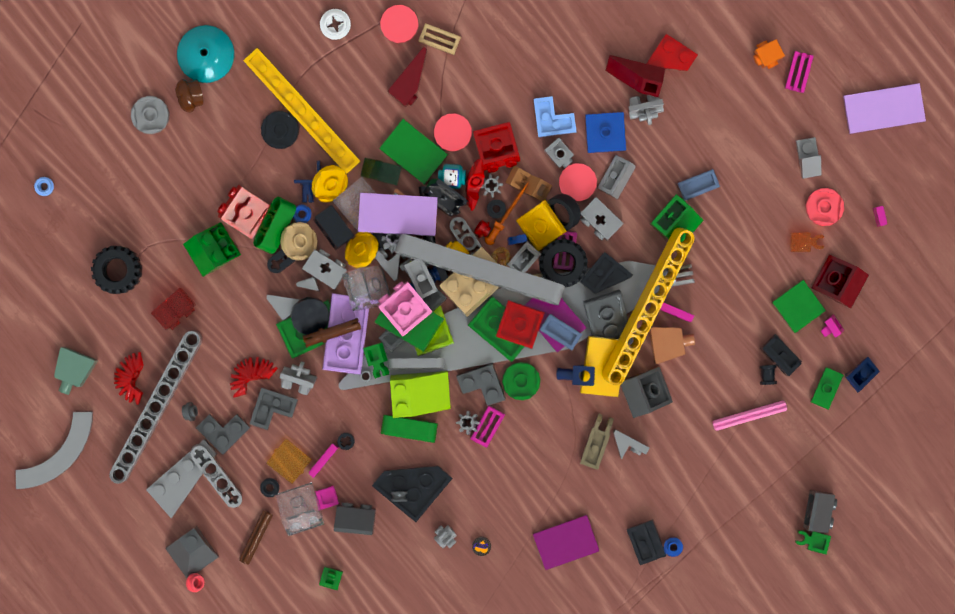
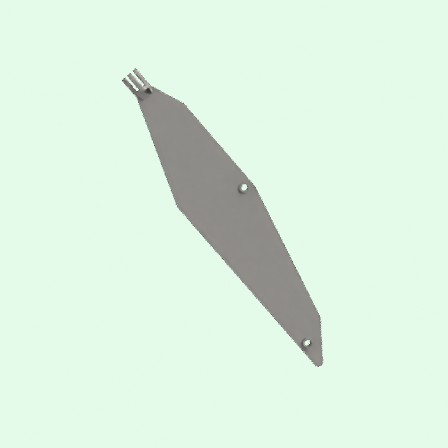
(472, 350)

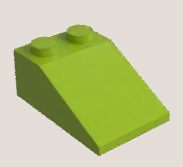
(419, 393)

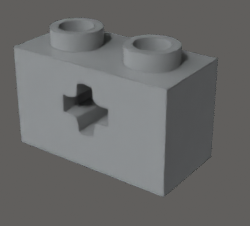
(597, 208)
(331, 278)

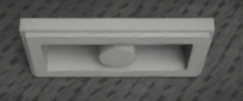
(616, 176)

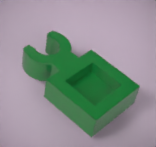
(376, 356)
(816, 541)

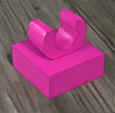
(833, 326)

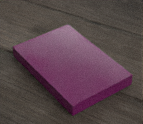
(561, 312)
(566, 542)

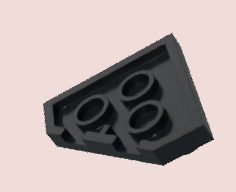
(422, 484)

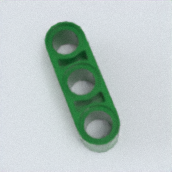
(275, 221)
(409, 428)

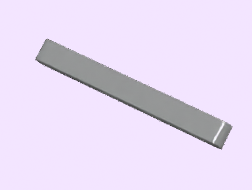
(479, 269)
(153, 416)

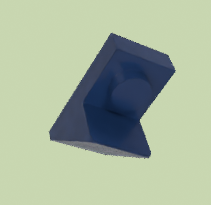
(862, 374)

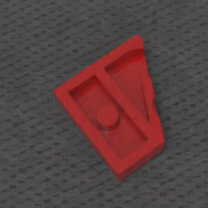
(672, 55)

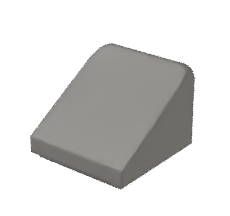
(309, 283)

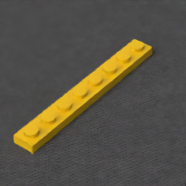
(302, 111)

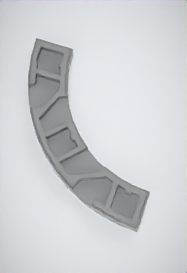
(63, 458)

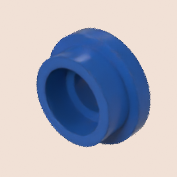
(302, 208)
(669, 542)

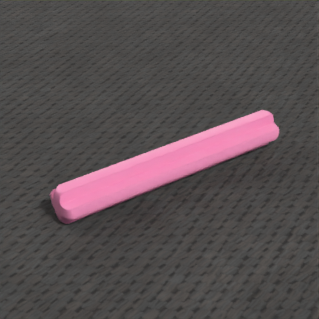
(749, 415)

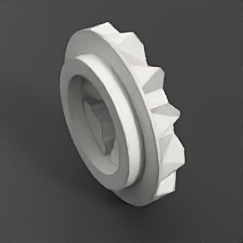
(326, 21)

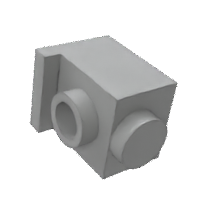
(552, 151)

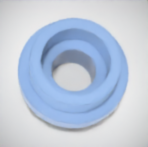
(38, 184)

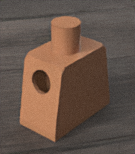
(669, 343)

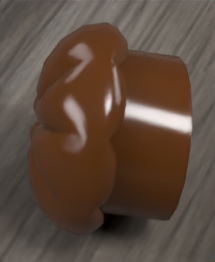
(189, 94)

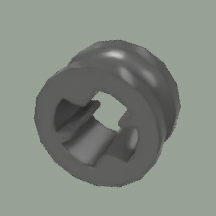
(399, 496)

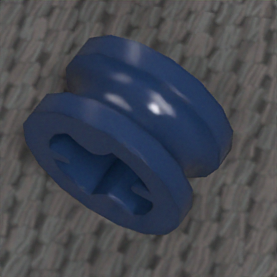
(434, 274)

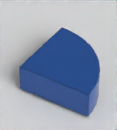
(517, 239)

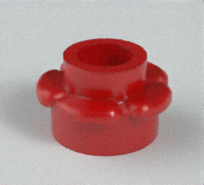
(482, 229)

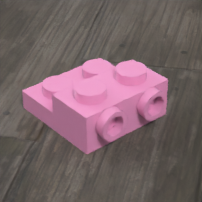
(404, 307)

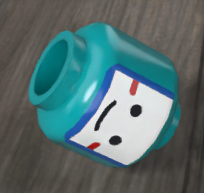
(453, 175)

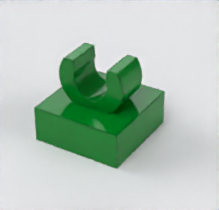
(331, 578)

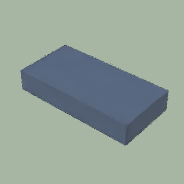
(698, 185)
(561, 332)

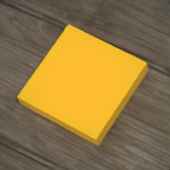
(541, 225)

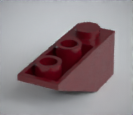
(639, 76)

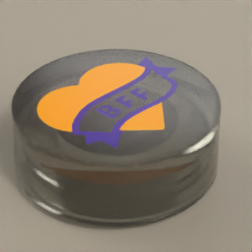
(481, 546)

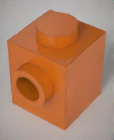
(768, 54)

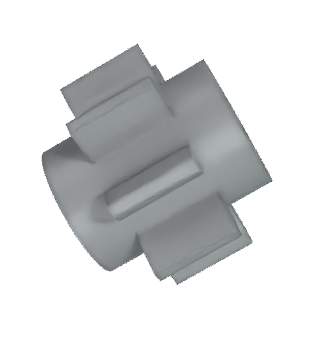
(495, 181)
(388, 241)
(462, 423)
(445, 536)

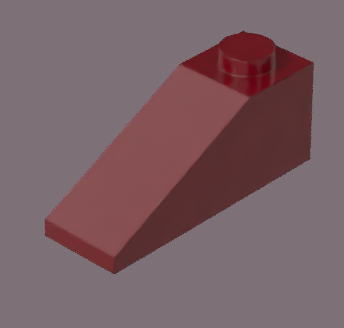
(408, 83)

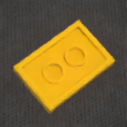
(597, 355)

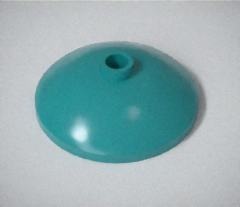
(215, 63)

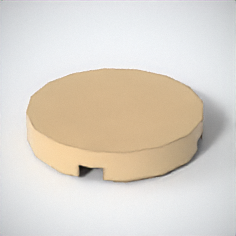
(298, 241)

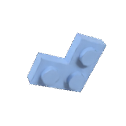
(550, 124)

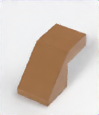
(536, 187)

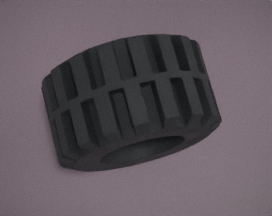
(570, 247)
(100, 269)

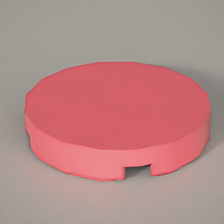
(399, 24)
(452, 132)
(578, 181)
(824, 207)

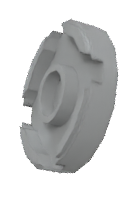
(150, 115)

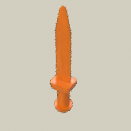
(498, 226)

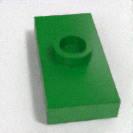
(826, 388)

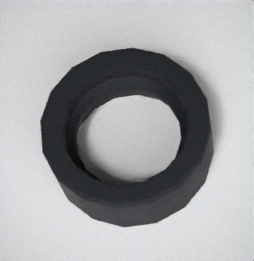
(570, 205)

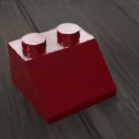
(840, 281)

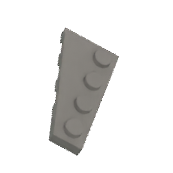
(178, 481)

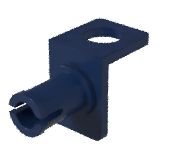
(306, 187)
(576, 375)

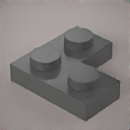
(484, 378)
(271, 402)
(223, 437)

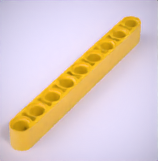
(648, 296)

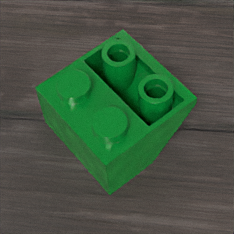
(676, 215)
(211, 249)

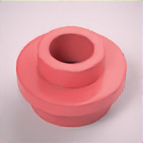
(194, 582)

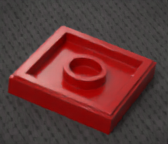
(520, 324)

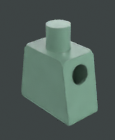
(73, 369)

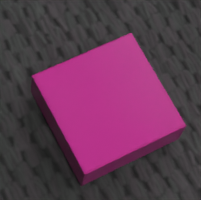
(880, 216)
(327, 497)

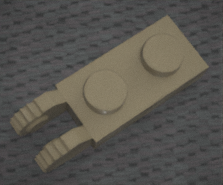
(596, 444)

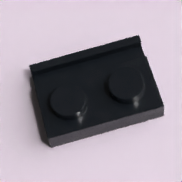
(646, 542)

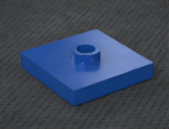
(605, 132)

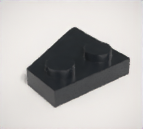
(605, 274)

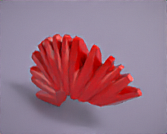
(474, 183)
(249, 373)
(129, 376)

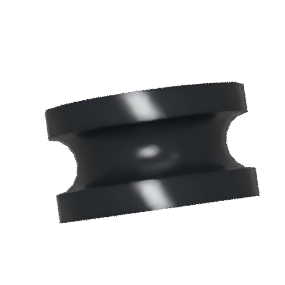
(344, 435)

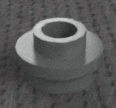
(189, 411)

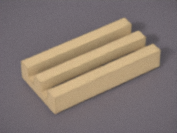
(451, 51)

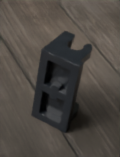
(448, 199)
(333, 227)
(781, 355)

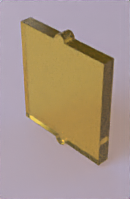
(289, 461)

